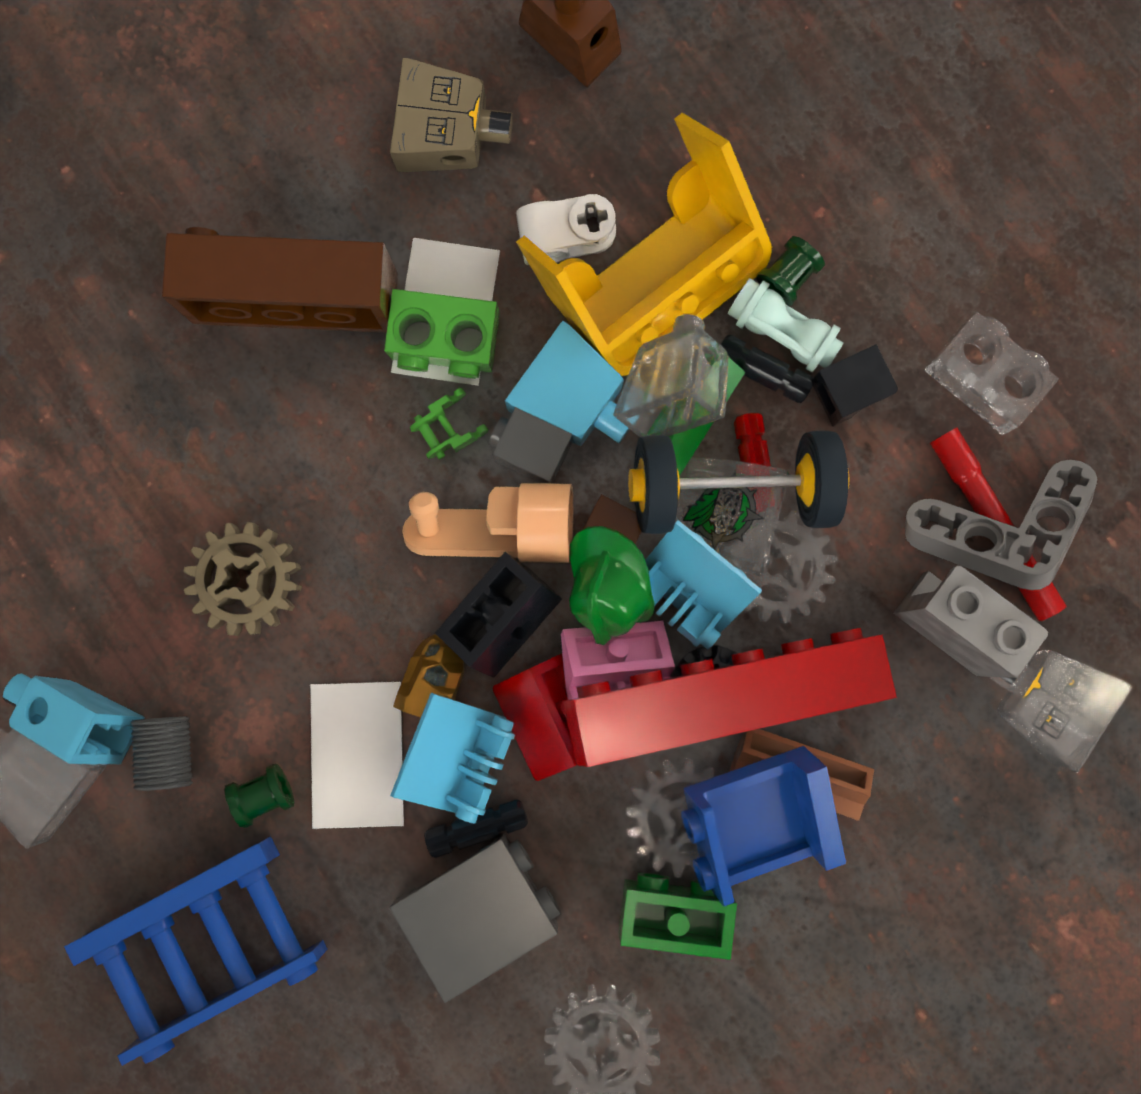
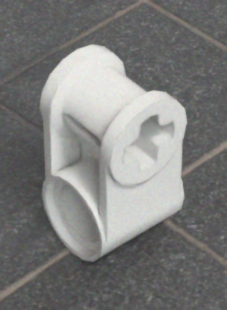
(562, 227)

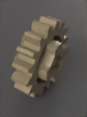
(229, 562)

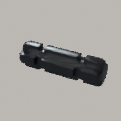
(768, 369)
(442, 839)

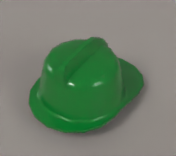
(609, 583)

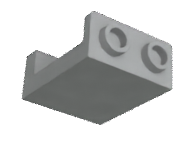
(972, 623)

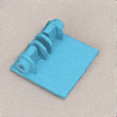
(698, 585)
(453, 758)

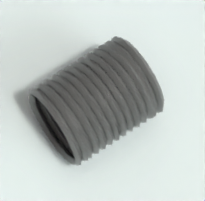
(161, 753)

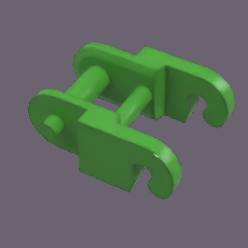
(438, 412)

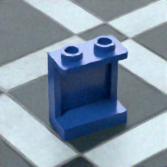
(762, 820)

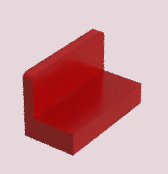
(539, 716)

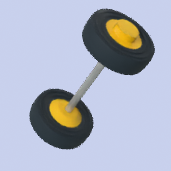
(819, 481)

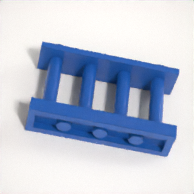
(155, 922)

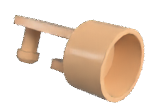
(524, 521)

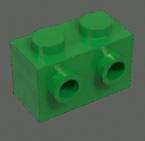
(675, 918)

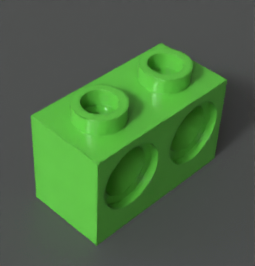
(446, 319)

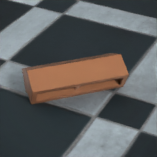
(849, 780)

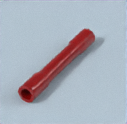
(967, 474)

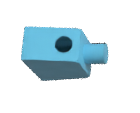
(571, 388)
(70, 719)

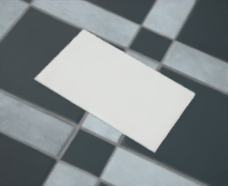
(449, 271)
(355, 755)

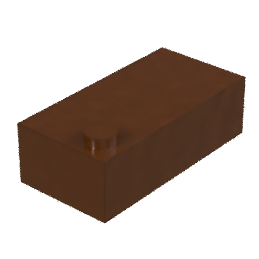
(278, 281)

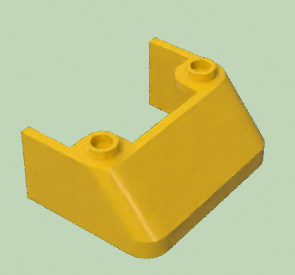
(678, 269)

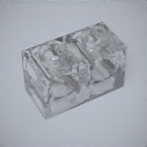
(984, 385)

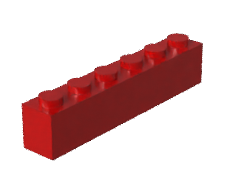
(727, 699)

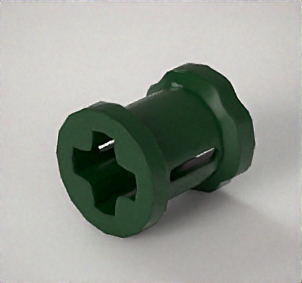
(792, 269)
(259, 796)

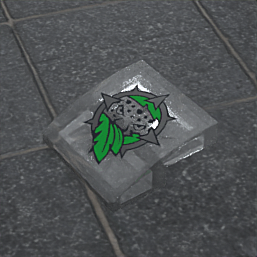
(733, 520)

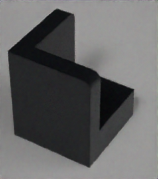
(854, 384)

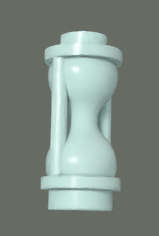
(767, 314)

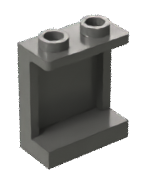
(477, 917)

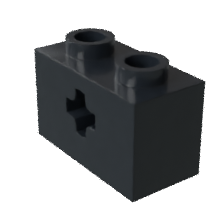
(498, 615)

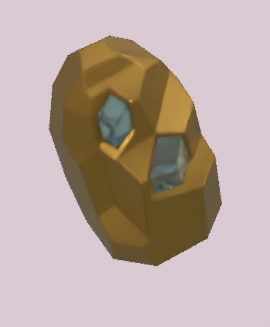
(430, 670)

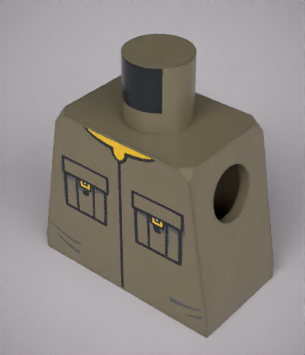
(442, 120)

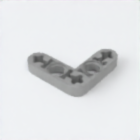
(1012, 544)

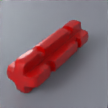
(749, 429)

